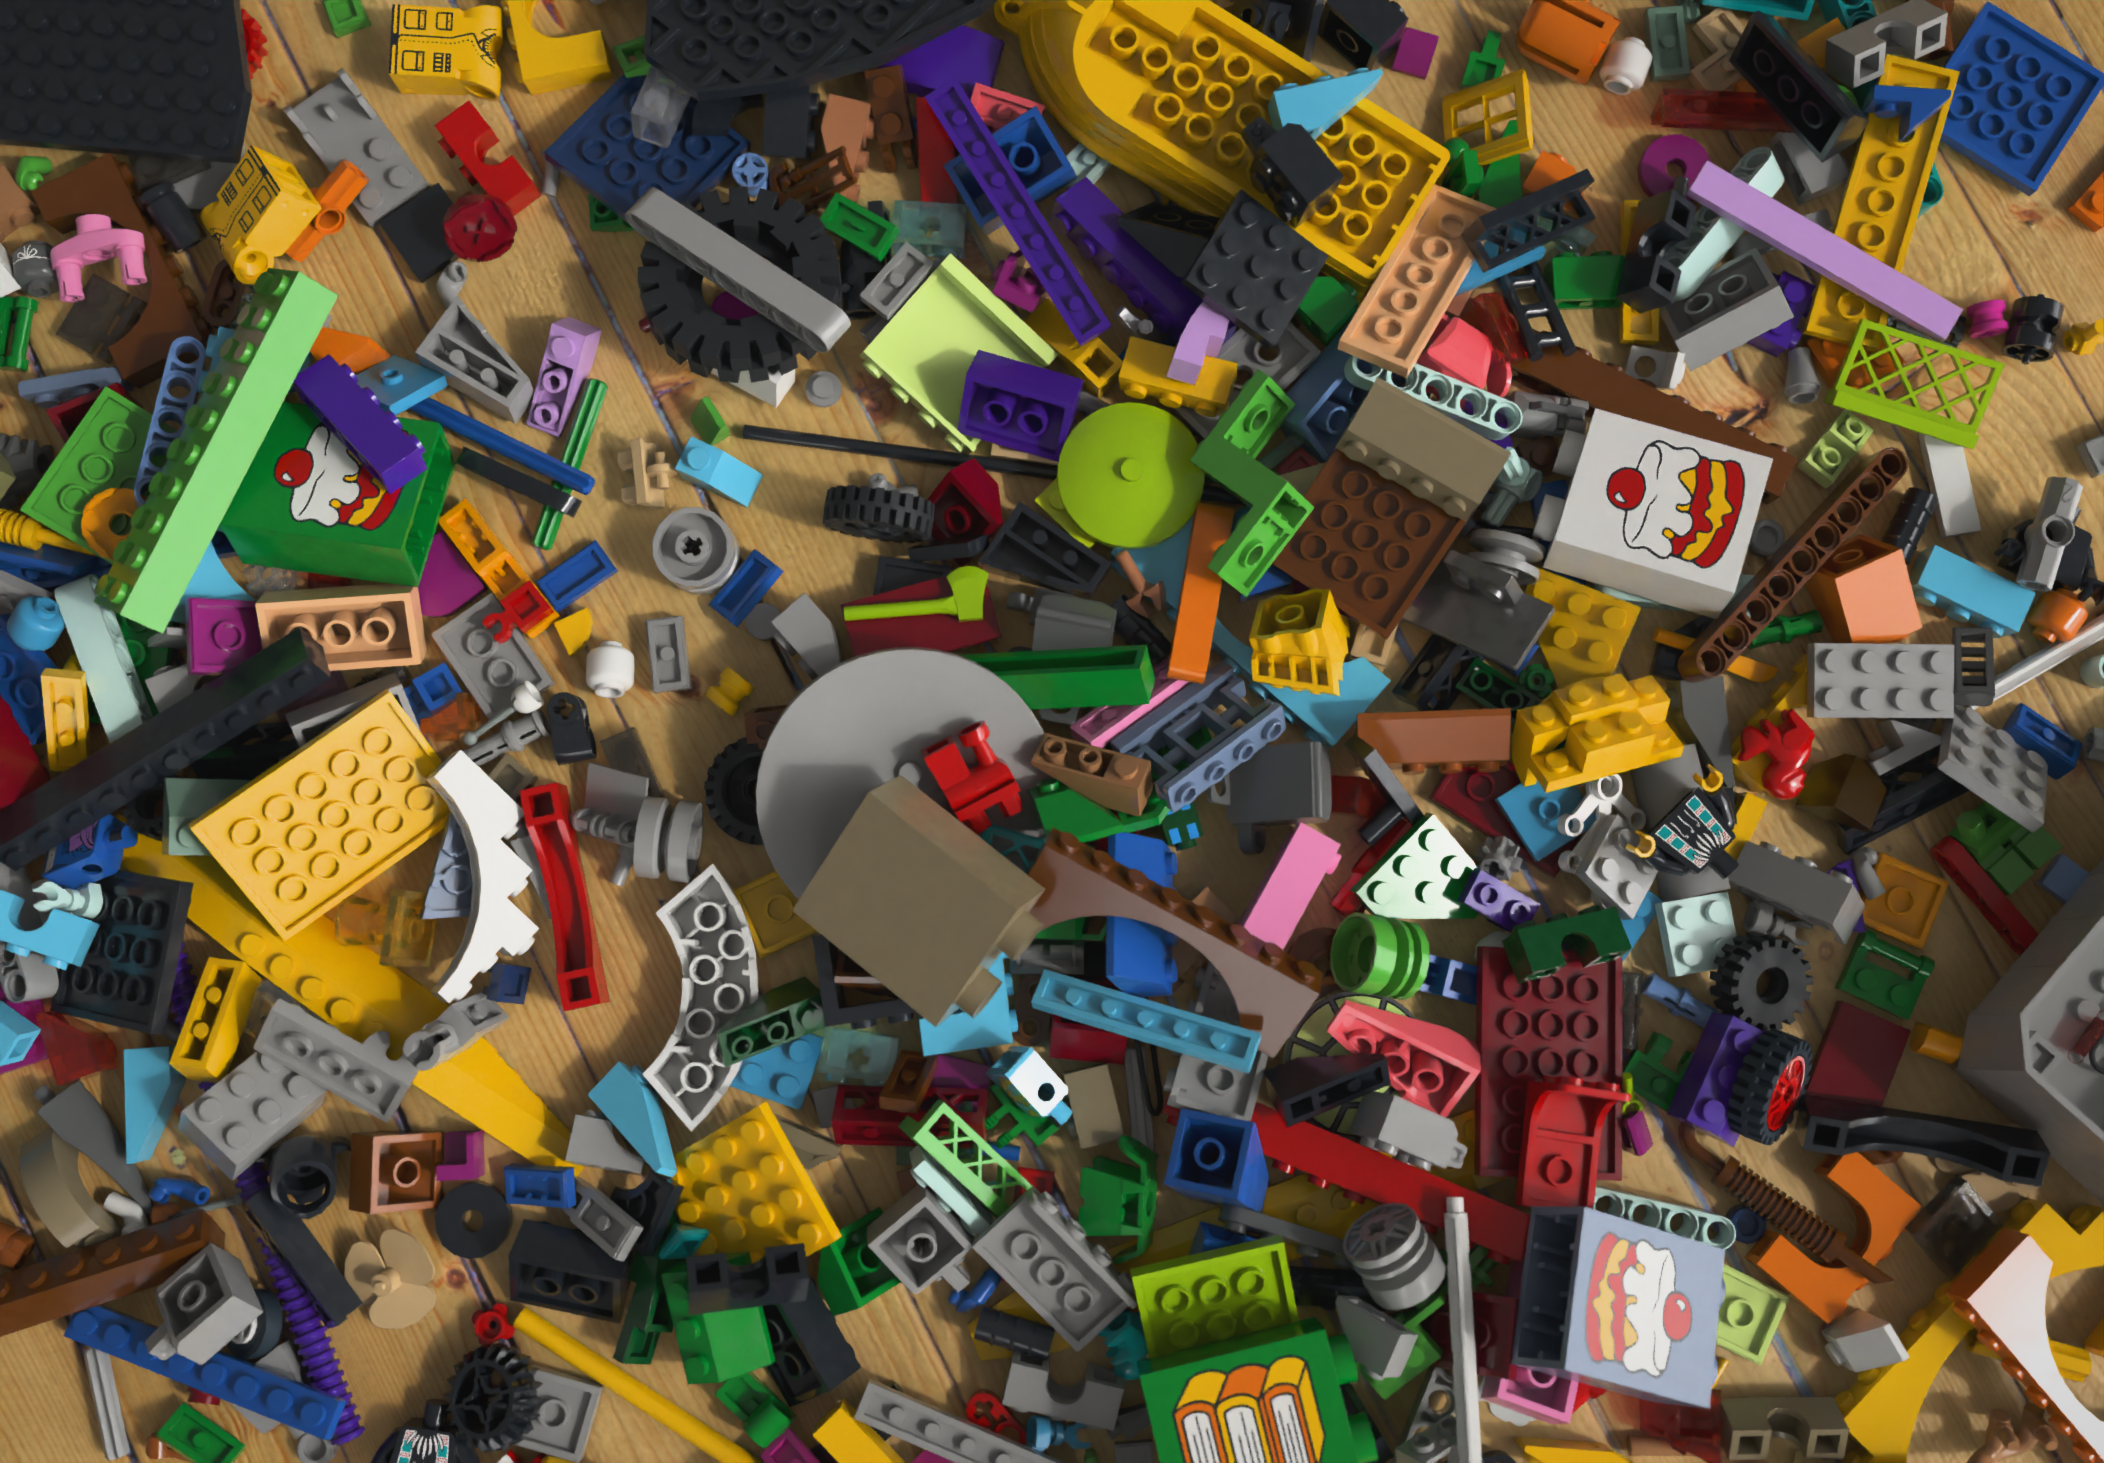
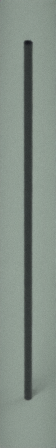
(955, 459)

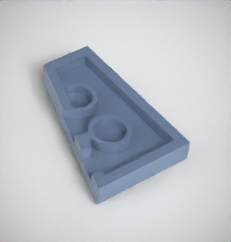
(451, 877)

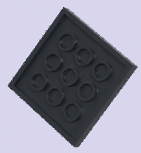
(133, 954)

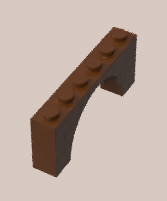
(171, 312)

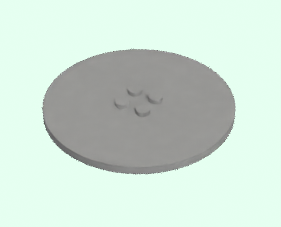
(868, 727)

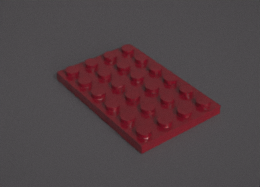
(1537, 1029)

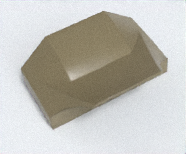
(808, 1144)

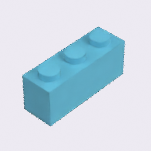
(1969, 591)

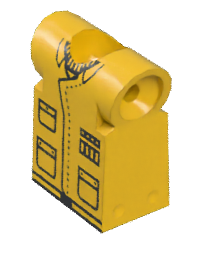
(446, 50)
(259, 213)

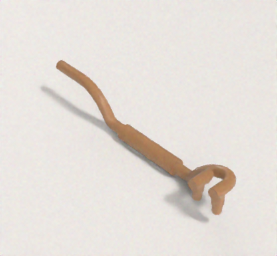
(1999, 1441)

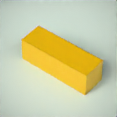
(1748, 813)

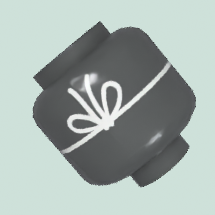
(34, 269)

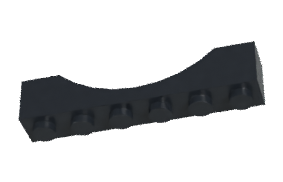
(1853, 1127)

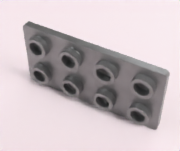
(1479, 610)

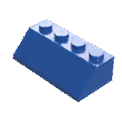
(1137, 951)

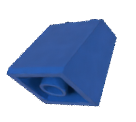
(1218, 1161)

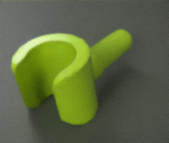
(1628, 1088)

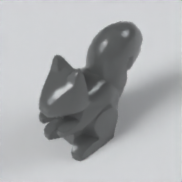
(28, 464)

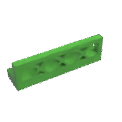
(959, 1168)

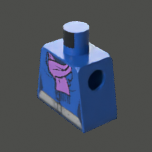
(89, 854)

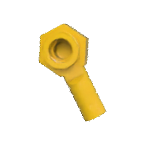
(2084, 337)

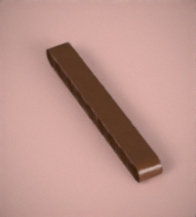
(1875, 478)

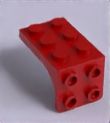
(1563, 1140)

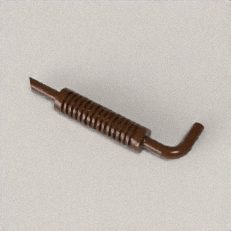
(1778, 1208)

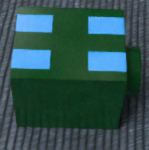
(1182, 828)

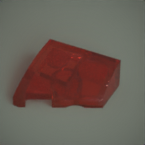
(1686, 1427)

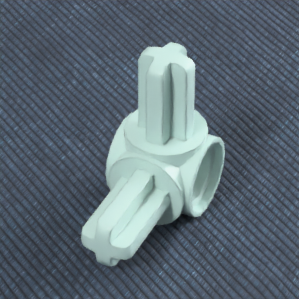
(1513, 485)

